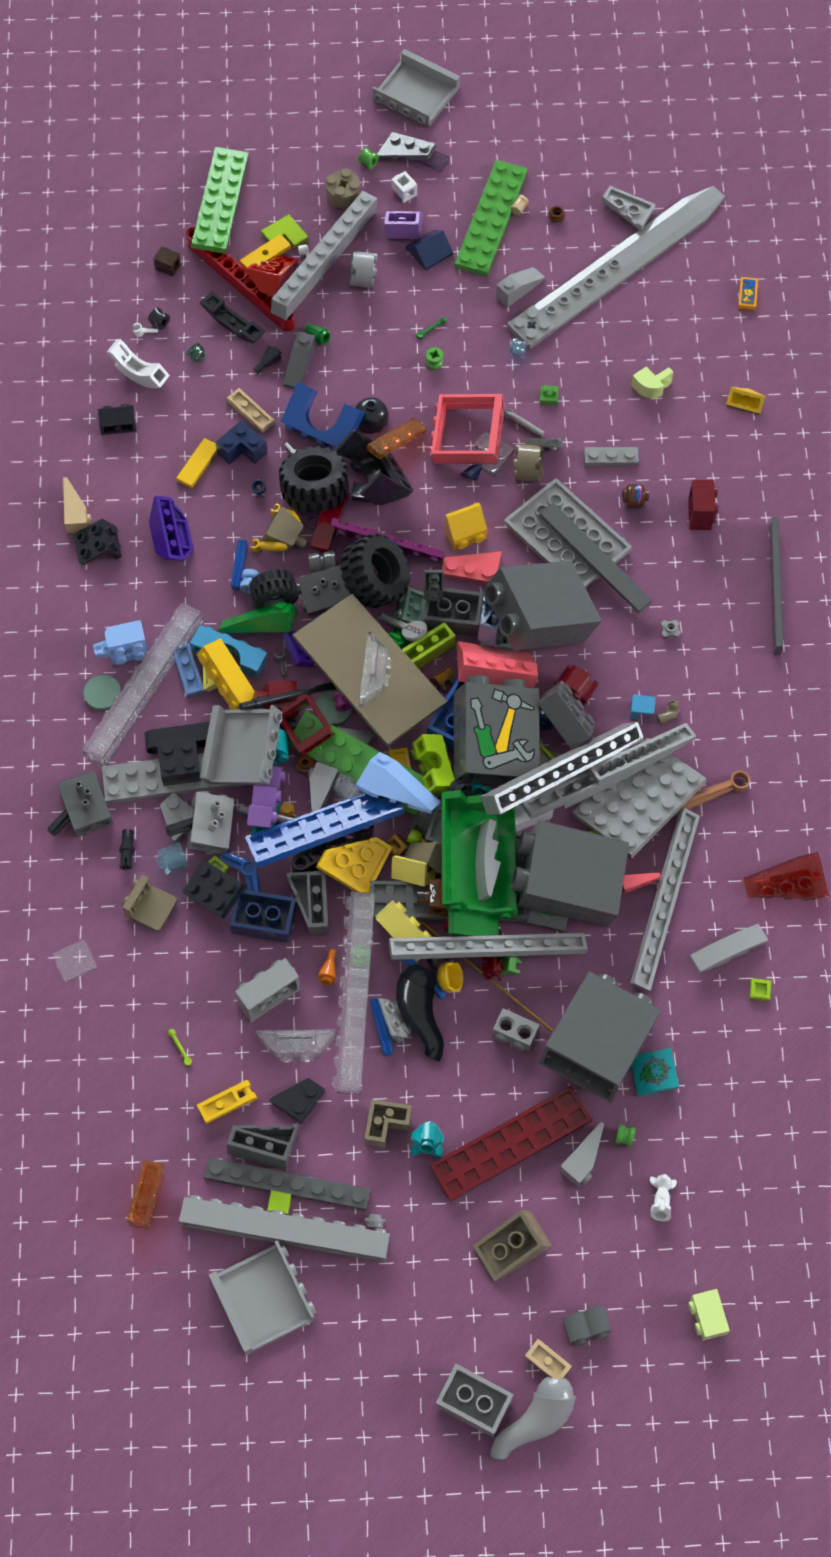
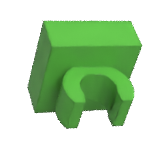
(549, 395)
(509, 964)

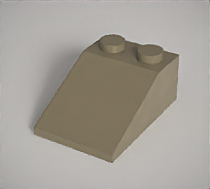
(512, 1245)

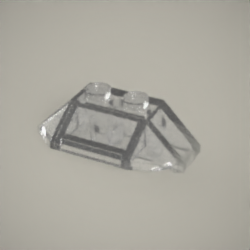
(374, 669)
(296, 1043)

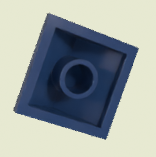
(430, 249)

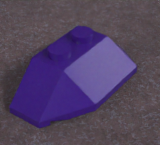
(169, 530)

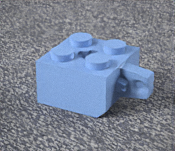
(122, 643)

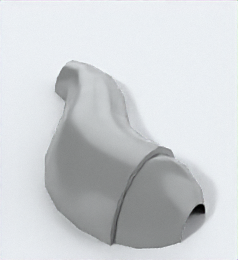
(545, 1416)

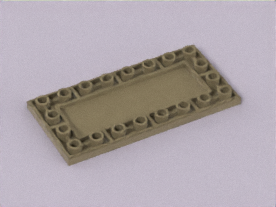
(338, 648)

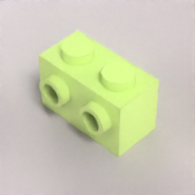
(709, 1315)

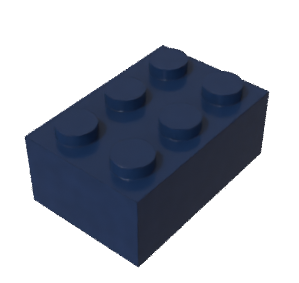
(263, 916)

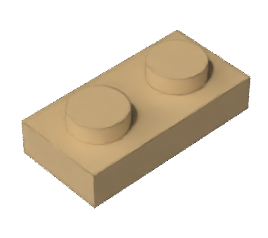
(547, 1360)

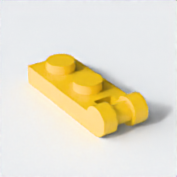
(226, 1102)

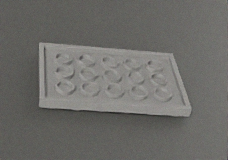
(549, 545)
(641, 803)

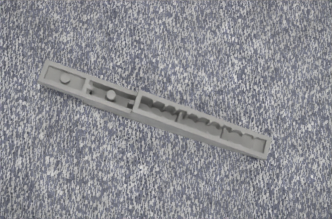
(609, 772)

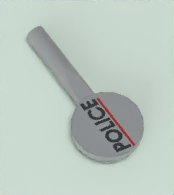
(411, 631)

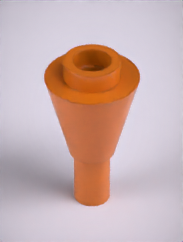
(328, 972)

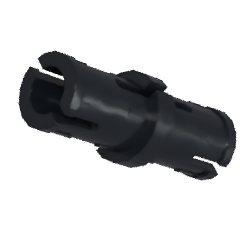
(126, 849)

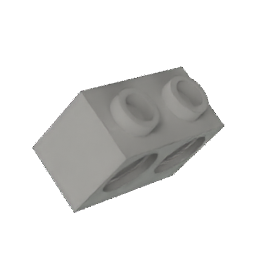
(518, 1025)

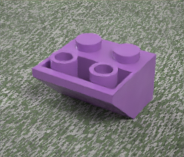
(403, 224)

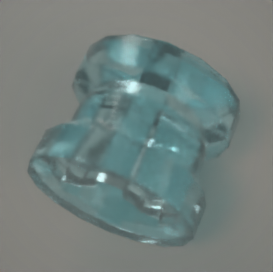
(518, 347)

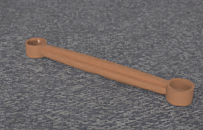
(717, 790)

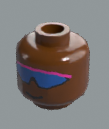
(635, 495)

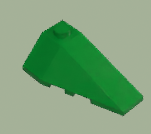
(271, 618)

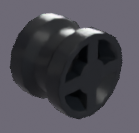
(159, 318)
(466, 788)

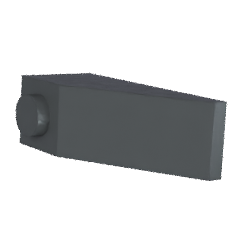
(300, 359)

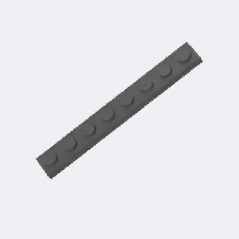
(289, 1183)

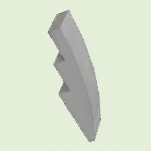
(485, 864)
(728, 948)

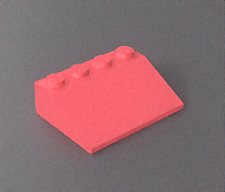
(495, 663)

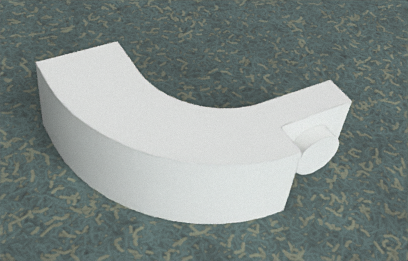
(146, 374)

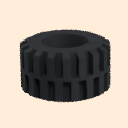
(273, 587)

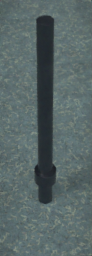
(259, 702)

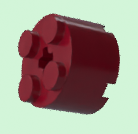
(579, 683)

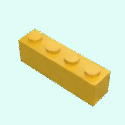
(225, 674)

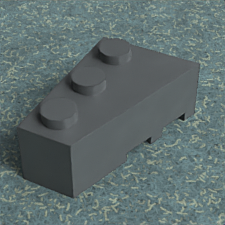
(311, 899)
(263, 1145)

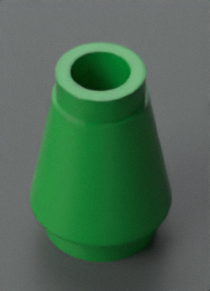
(321, 334)

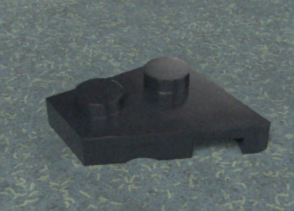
(299, 1099)

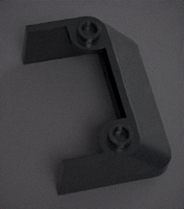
(384, 475)

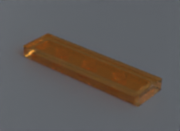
(396, 438)

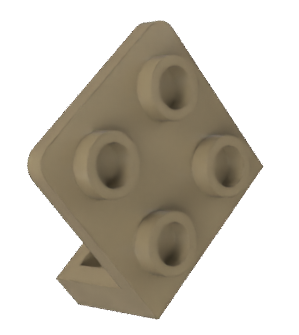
(148, 904)

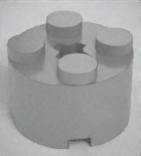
(363, 269)

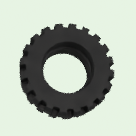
(319, 494)
(389, 563)

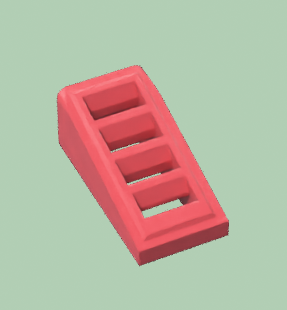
(637, 881)

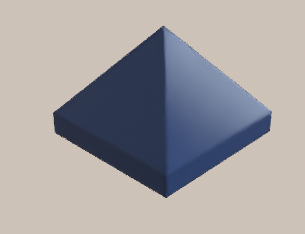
(472, 471)

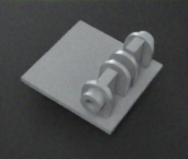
(396, 1023)

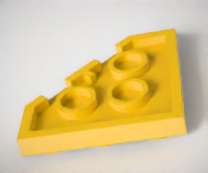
(355, 863)

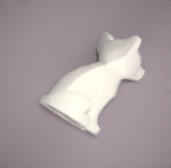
(660, 1209)

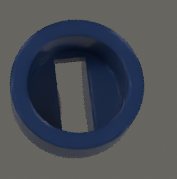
(258, 482)

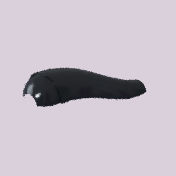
(415, 1004)

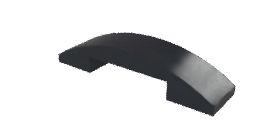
(231, 320)

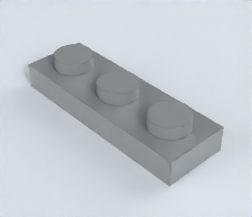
(611, 456)

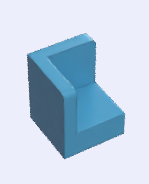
(642, 705)

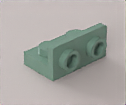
(410, 606)

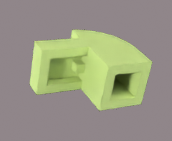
(650, 385)

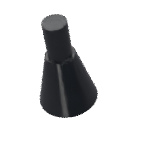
(271, 356)

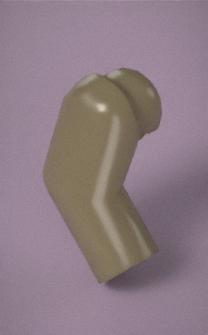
(671, 713)

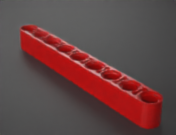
(240, 280)

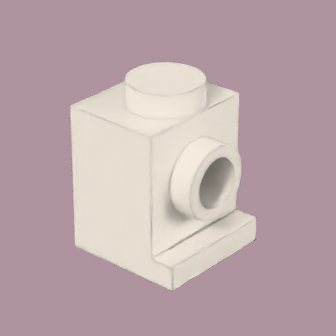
(404, 186)

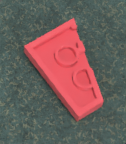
(473, 567)

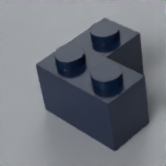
(239, 441)

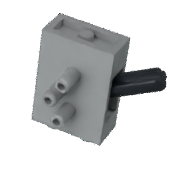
(208, 823)

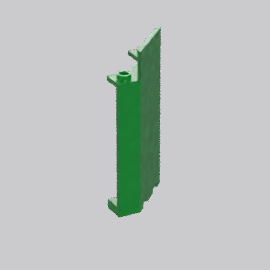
(460, 833)

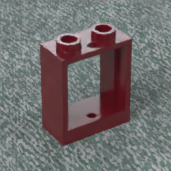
(314, 740)

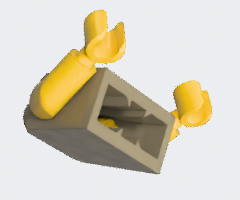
(281, 532)

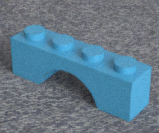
(251, 659)

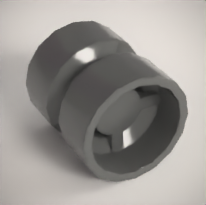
(321, 562)

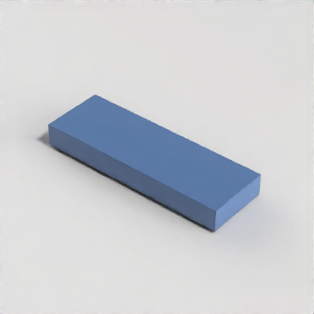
(189, 672)

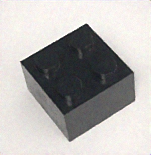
(179, 761)

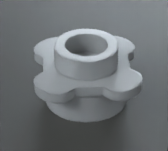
(666, 632)

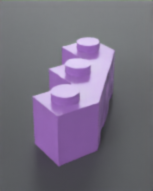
(265, 800)

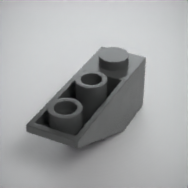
(433, 585)

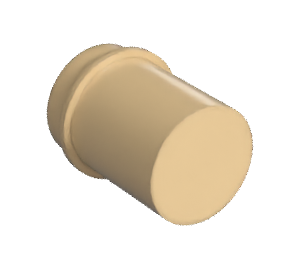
(519, 205)

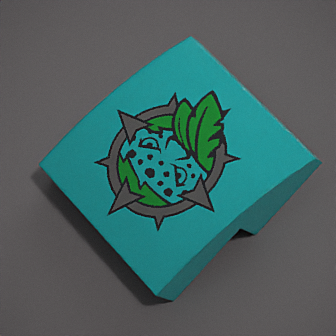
(654, 1072)

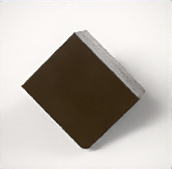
(167, 261)

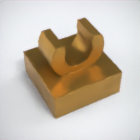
(442, 676)

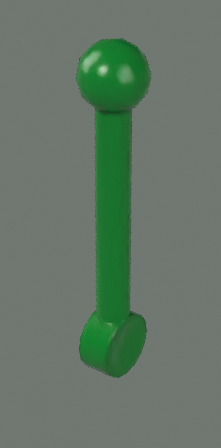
(420, 335)

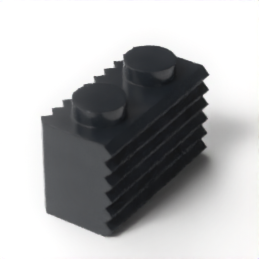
(117, 419)

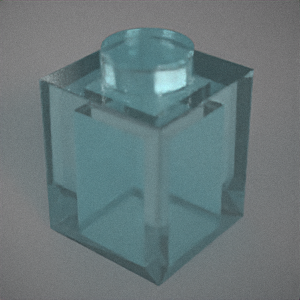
(171, 858)

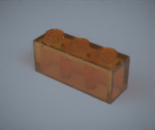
(146, 1194)

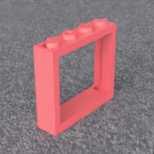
(467, 401)

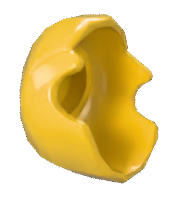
(450, 977)

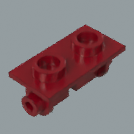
(492, 967)

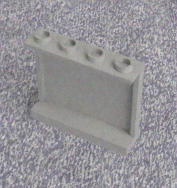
(417, 88)
(241, 746)
(263, 1298)

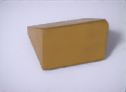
(399, 845)

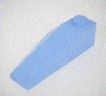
(391, 780)

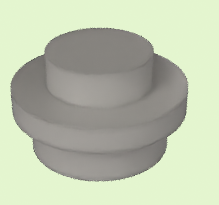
(375, 1220)

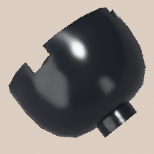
(375, 415)

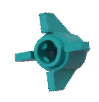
(428, 1140)

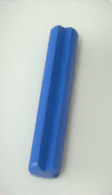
(239, 564)
(382, 1028)

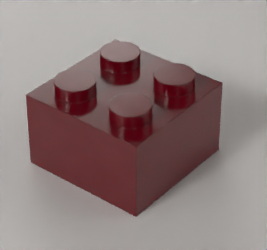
(702, 504)

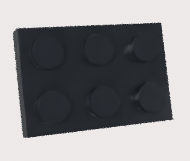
(213, 889)

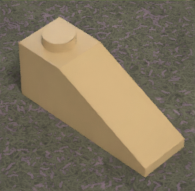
(75, 511)

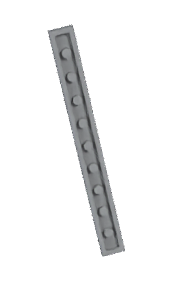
(664, 900)
(487, 946)

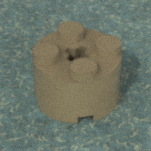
(342, 188)
(528, 463)

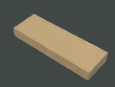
(250, 410)

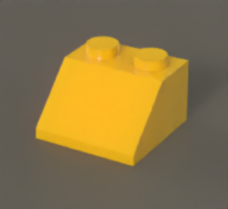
(465, 527)

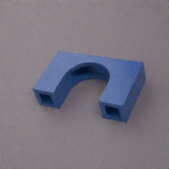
(297, 417)

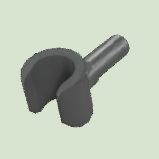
(280, 660)

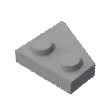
(175, 810)

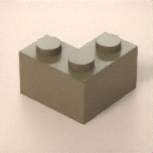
(429, 853)
(385, 1116)

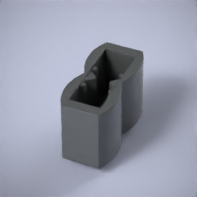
(586, 1325)

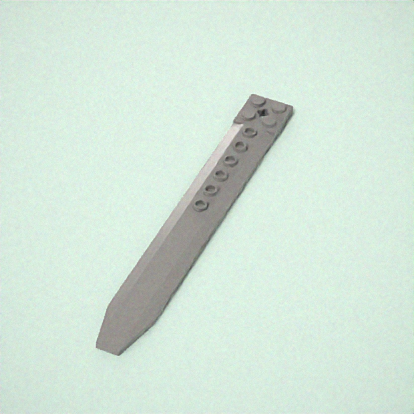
(615, 267)

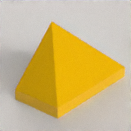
(745, 399)

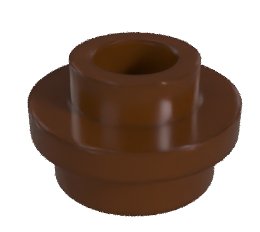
(556, 214)
(304, 768)

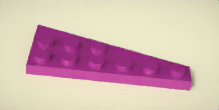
(416, 550)

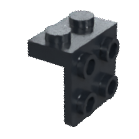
(97, 540)

